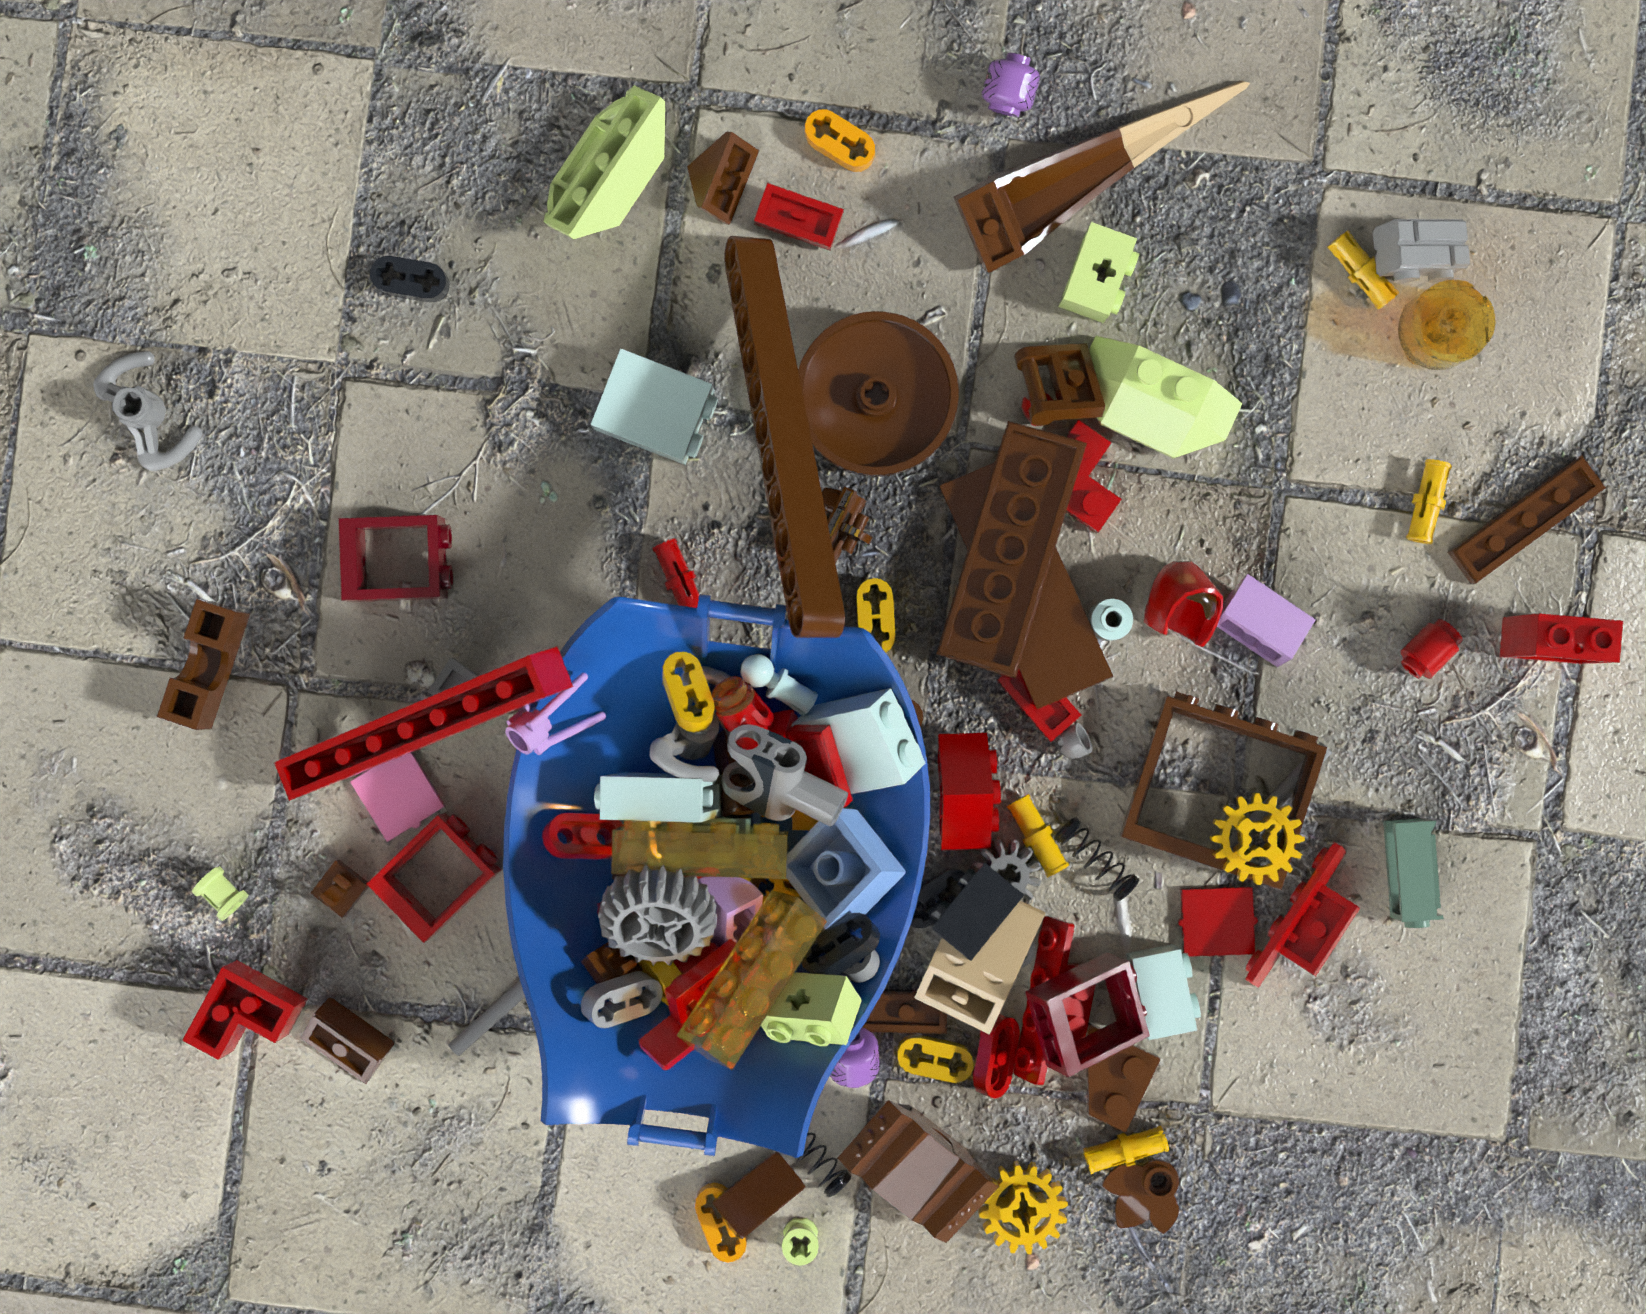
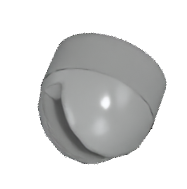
(1074, 742)

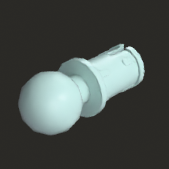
(760, 672)

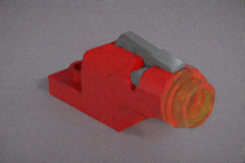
(740, 705)

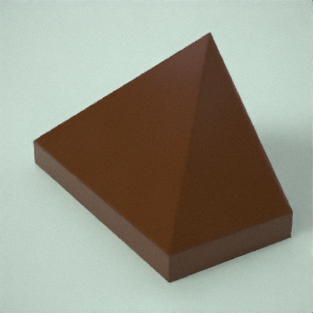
(721, 175)

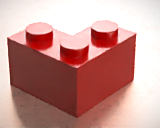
(967, 791)
(240, 1001)

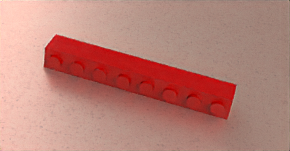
(425, 722)

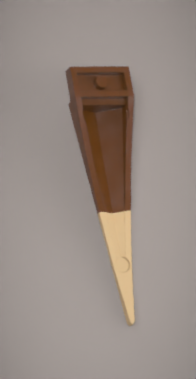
(1032, 199)

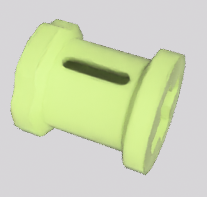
(220, 893)
(800, 1253)

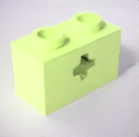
(1098, 249)
(814, 1010)

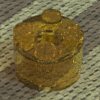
(1451, 304)

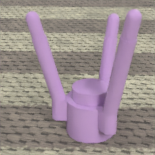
(530, 729)

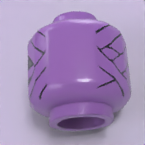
(1010, 85)
(859, 1062)

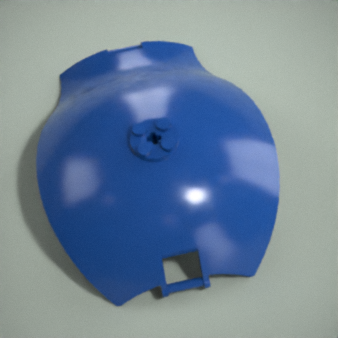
(553, 901)

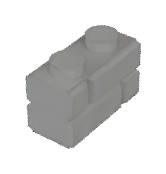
(1421, 249)

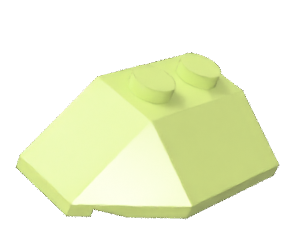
(608, 166)
(1160, 399)

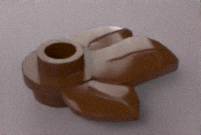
(1140, 1199)

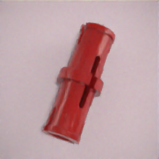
(670, 556)

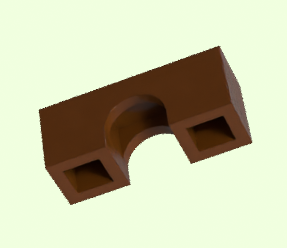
(214, 642)

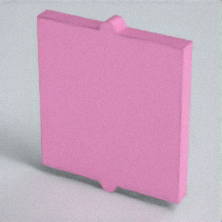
(397, 795)

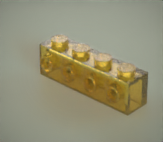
(701, 852)
(752, 979)

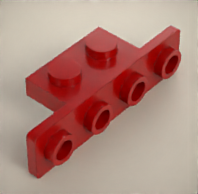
(1311, 925)
(1051, 961)
(682, 996)

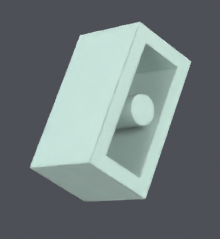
(1165, 990)

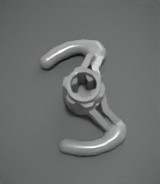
(142, 411)
(689, 744)

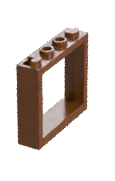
(1226, 719)

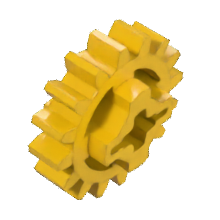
(1272, 825)
(1038, 1207)

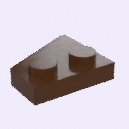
(1119, 1084)

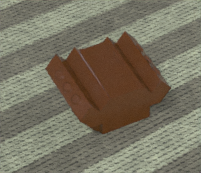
(919, 1170)

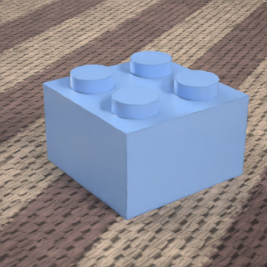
(842, 867)

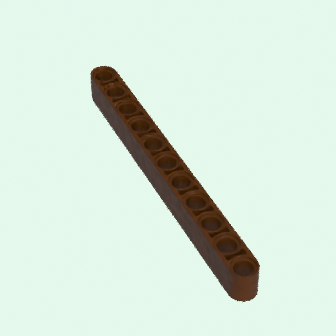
(783, 440)

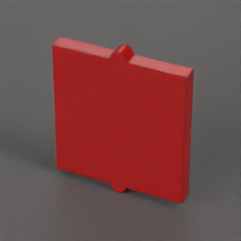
(1217, 921)

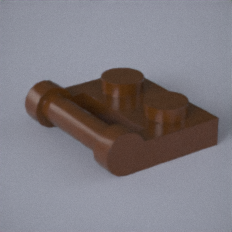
(1072, 380)

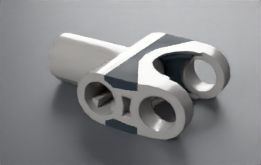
(779, 779)

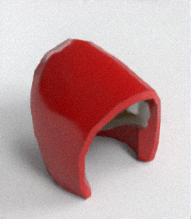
(1184, 602)

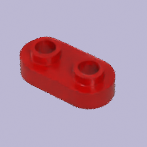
(580, 835)
(996, 1058)

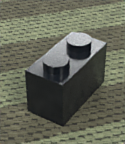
(976, 910)

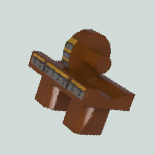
(846, 520)

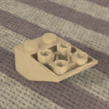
(979, 987)

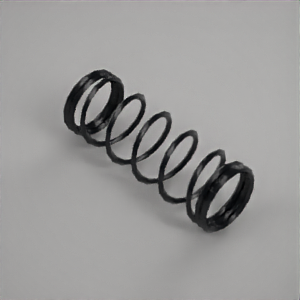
(1069, 830)
(839, 1182)

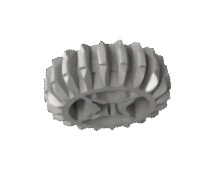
(658, 915)

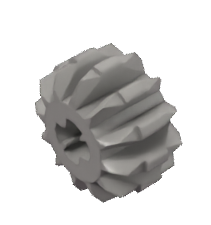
(1022, 869)

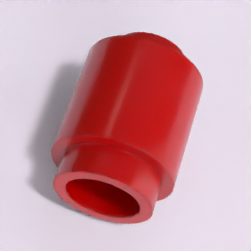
(1431, 649)

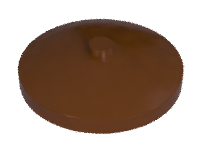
(878, 393)

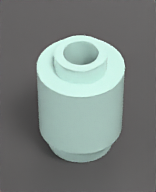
(1097, 619)

